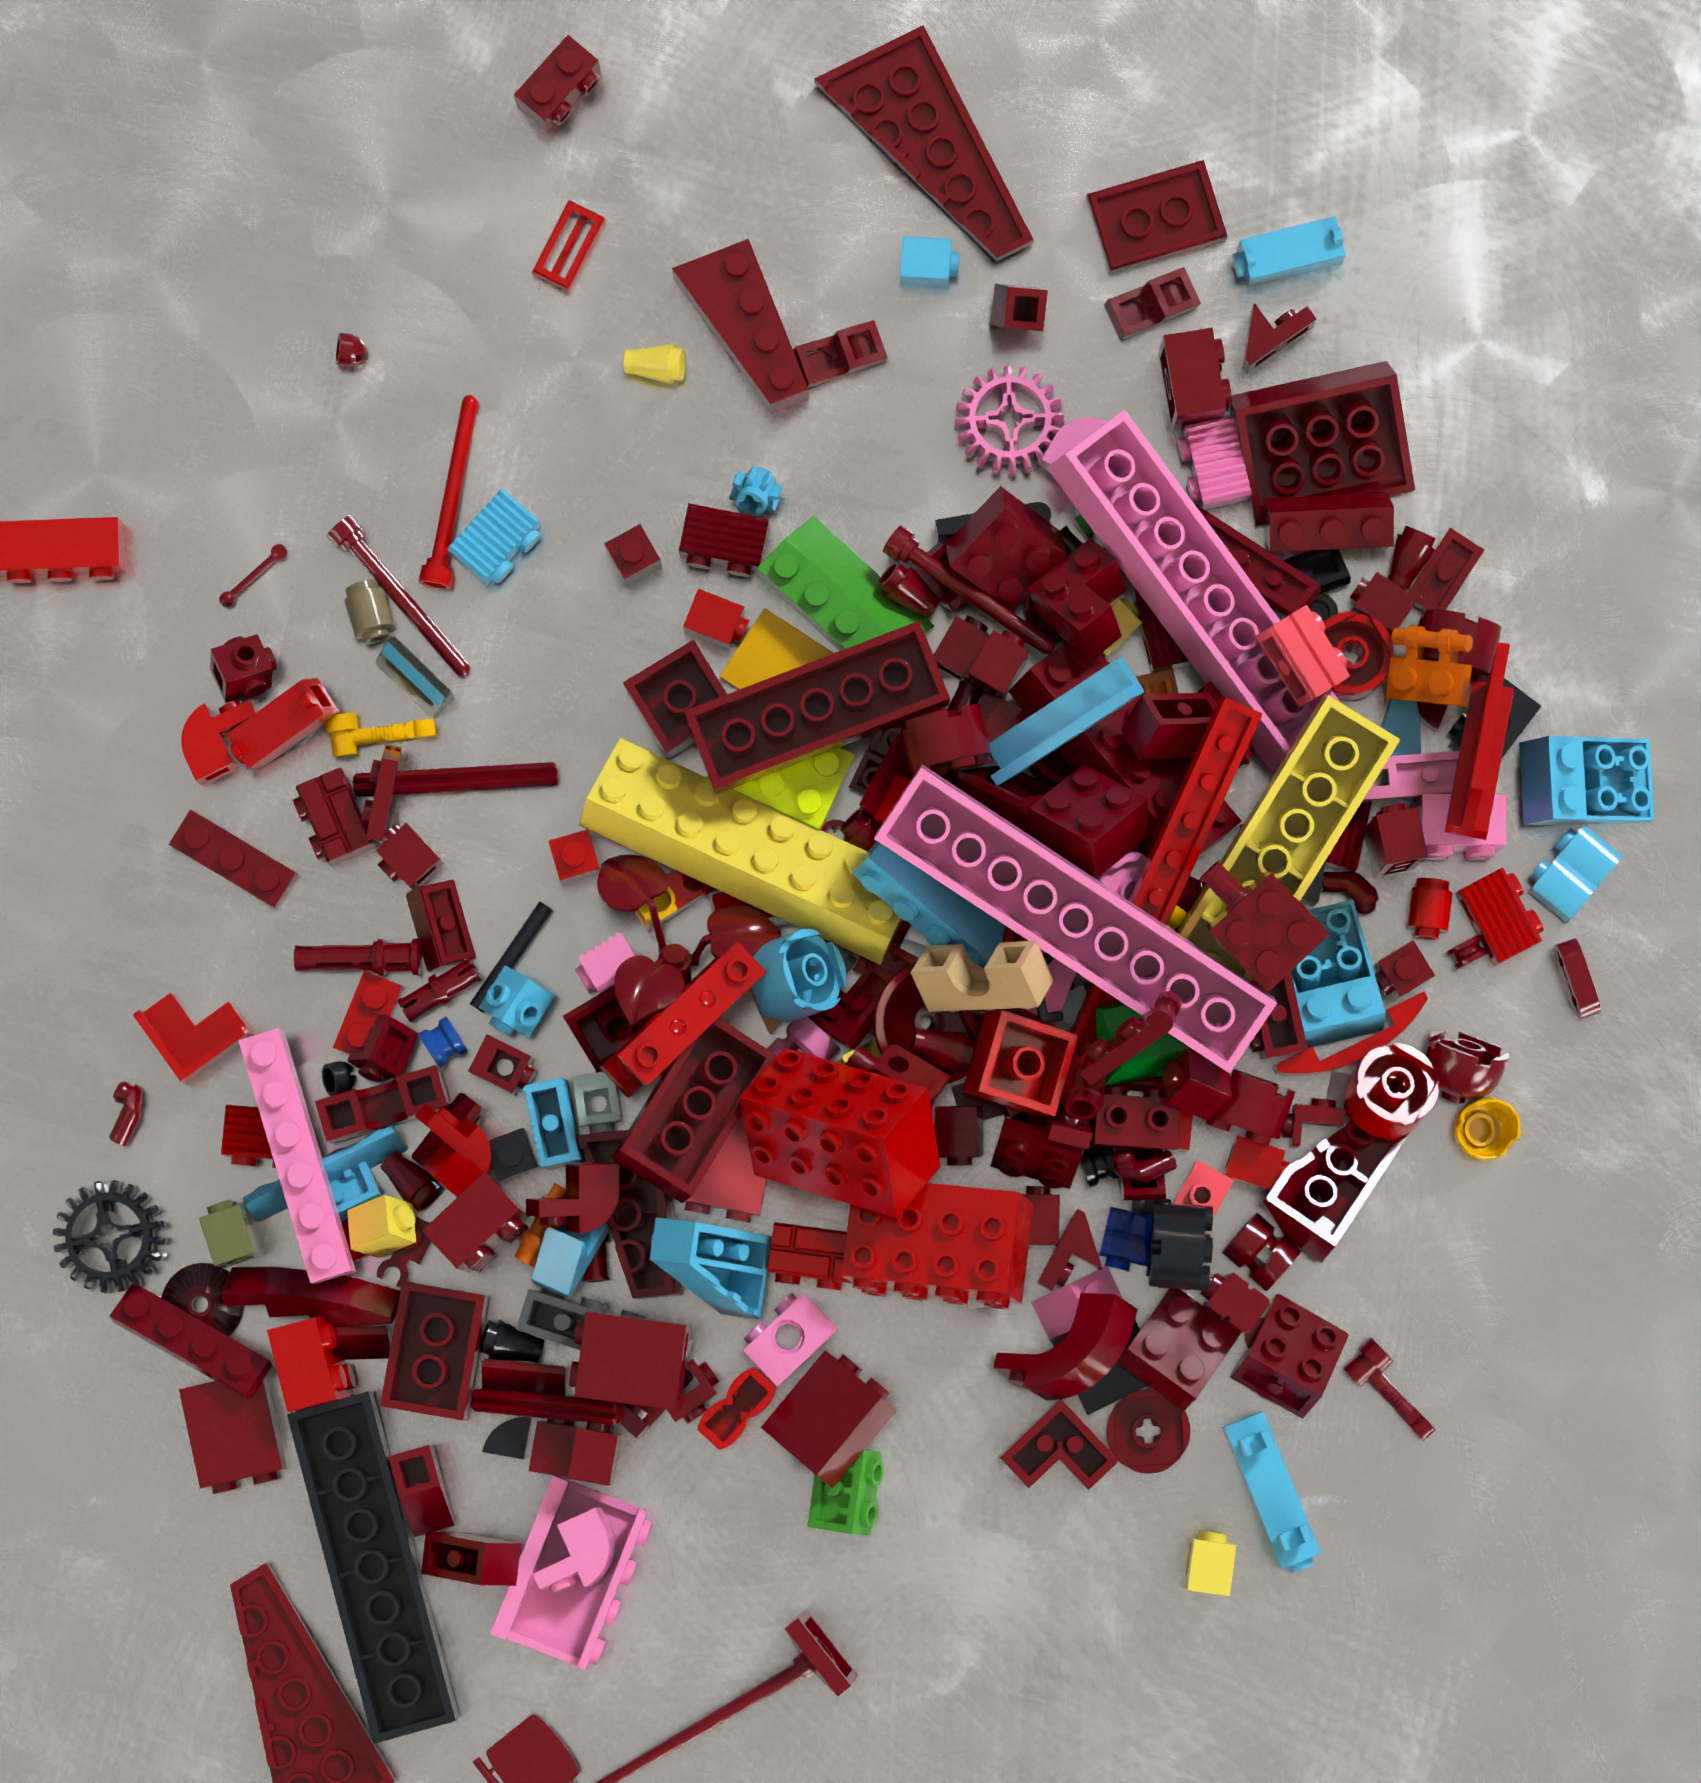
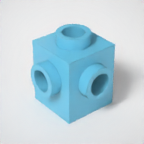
(515, 1003)

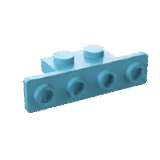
(347, 1173)

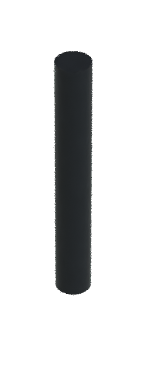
(515, 949)

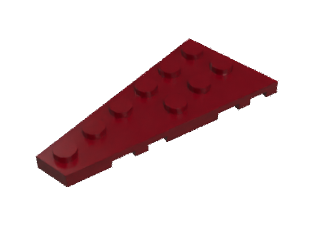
(919, 120)

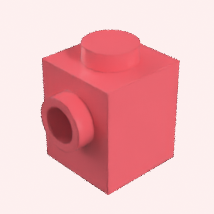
(1203, 1187)

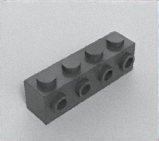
(556, 1319)

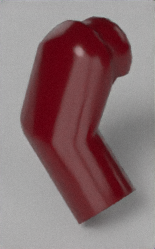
(1355, 886)
(130, 1114)

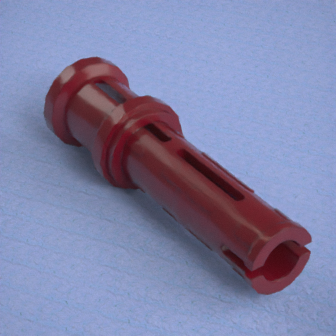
(379, 957)

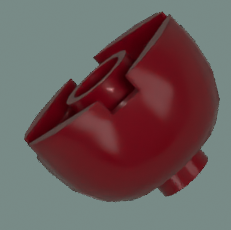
(1464, 1065)

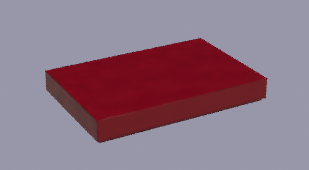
(1156, 216)

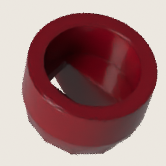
(349, 350)

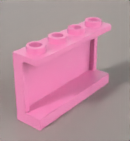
(571, 1620)

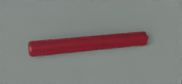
(464, 778)

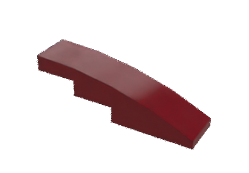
(289, 1293)

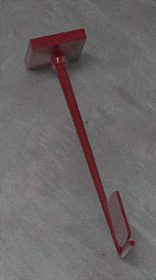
(538, 1755)

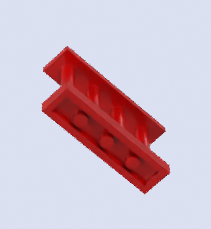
(683, 1021)

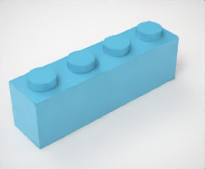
(928, 904)

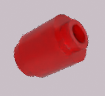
(1429, 908)

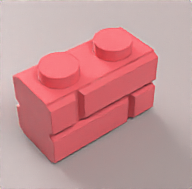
(1303, 655)

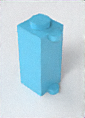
(1289, 252)

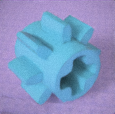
(755, 492)

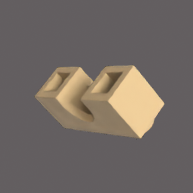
(1011, 979)

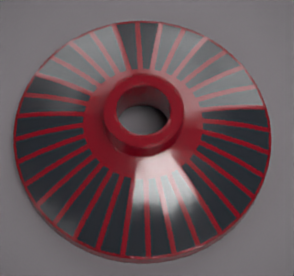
(204, 1281)

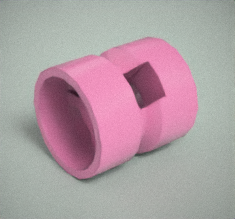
(808, 1038)

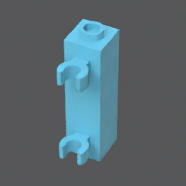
(1272, 1492)

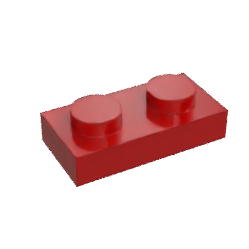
(372, 998)

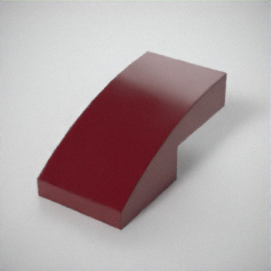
(1152, 303)
(840, 354)

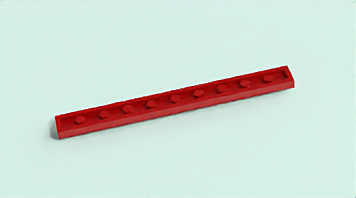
(1182, 834)

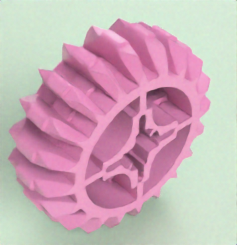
(990, 421)

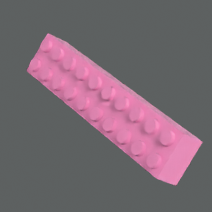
(1182, 574)
(1073, 916)

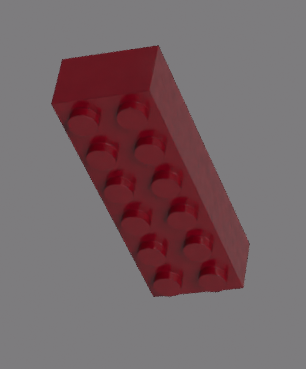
(817, 707)
(1106, 746)

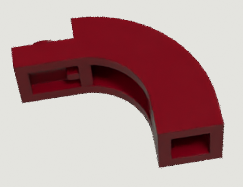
(1083, 1356)

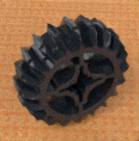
(114, 1256)

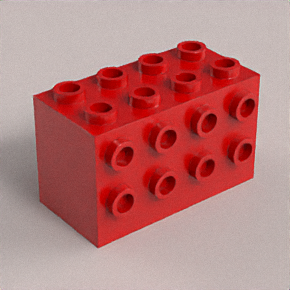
(840, 1132)
(944, 1245)

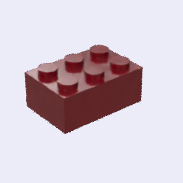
(434, 1351)

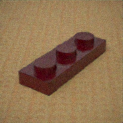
(233, 859)

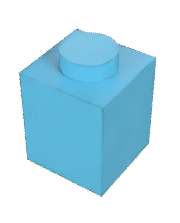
(927, 262)

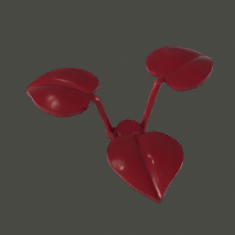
(652, 986)

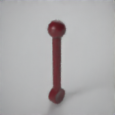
(278, 553)

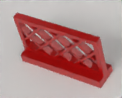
(1481, 752)

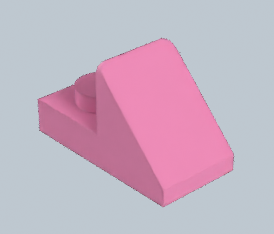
(1059, 1308)

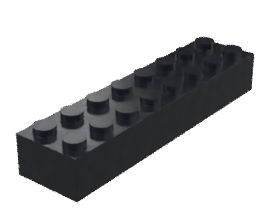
(373, 1567)

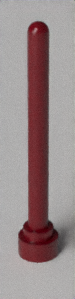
(347, 536)
(904, 547)

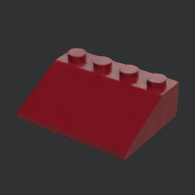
(1324, 436)

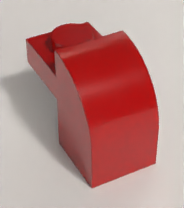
(205, 742)
(462, 1155)

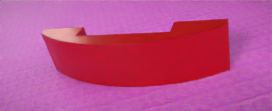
(1308, 1063)

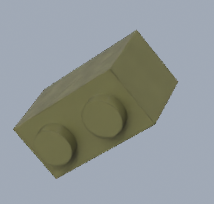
(230, 1234)

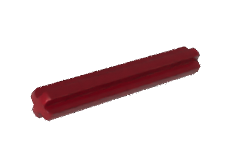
(546, 1406)

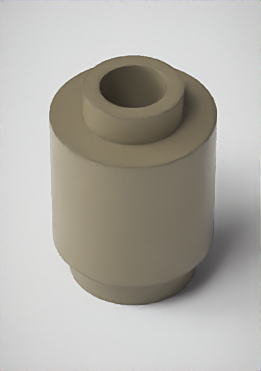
(368, 611)

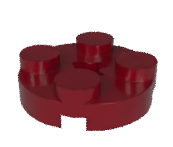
(1132, 1449)

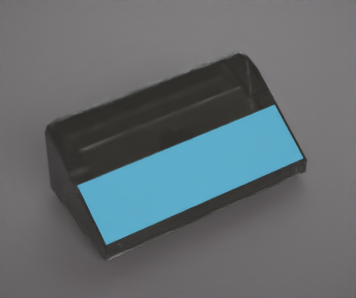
(413, 678)

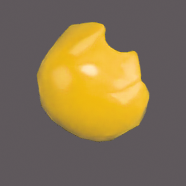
(1486, 1128)

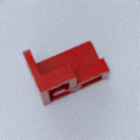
(187, 1046)

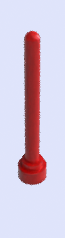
(437, 571)

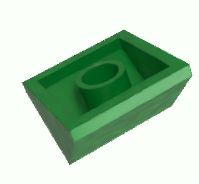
(1146, 1063)

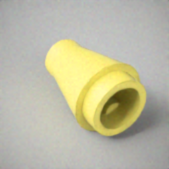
(658, 363)

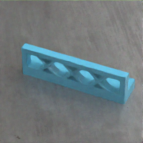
(1064, 719)

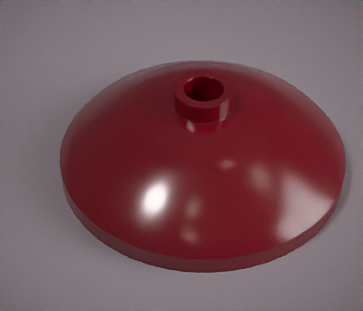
(899, 1014)

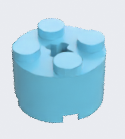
(799, 977)

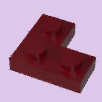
(854, 1012)

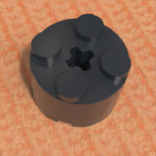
(1180, 1246)

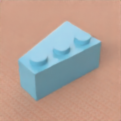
(715, 1263)

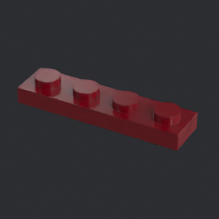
(1275, 579)
(191, 1341)

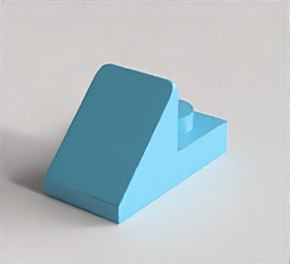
(565, 1258)

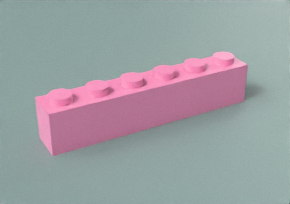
(297, 1156)

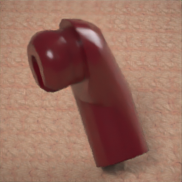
(1142, 1170)

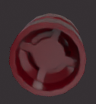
(1250, 1241)

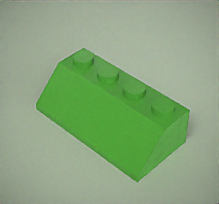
(832, 587)

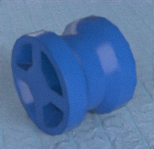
(443, 1042)

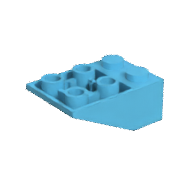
(1586, 780)
(1337, 981)

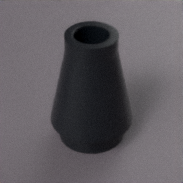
(504, 1342)

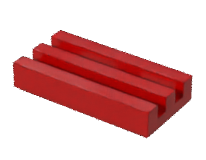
(553, 277)

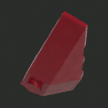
(1328, 1187)

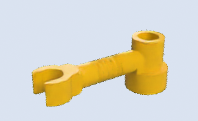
(346, 735)

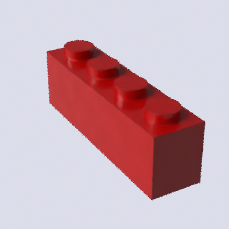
(61, 549)

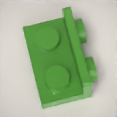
(851, 1502)

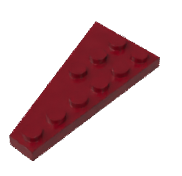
(300, 1706)

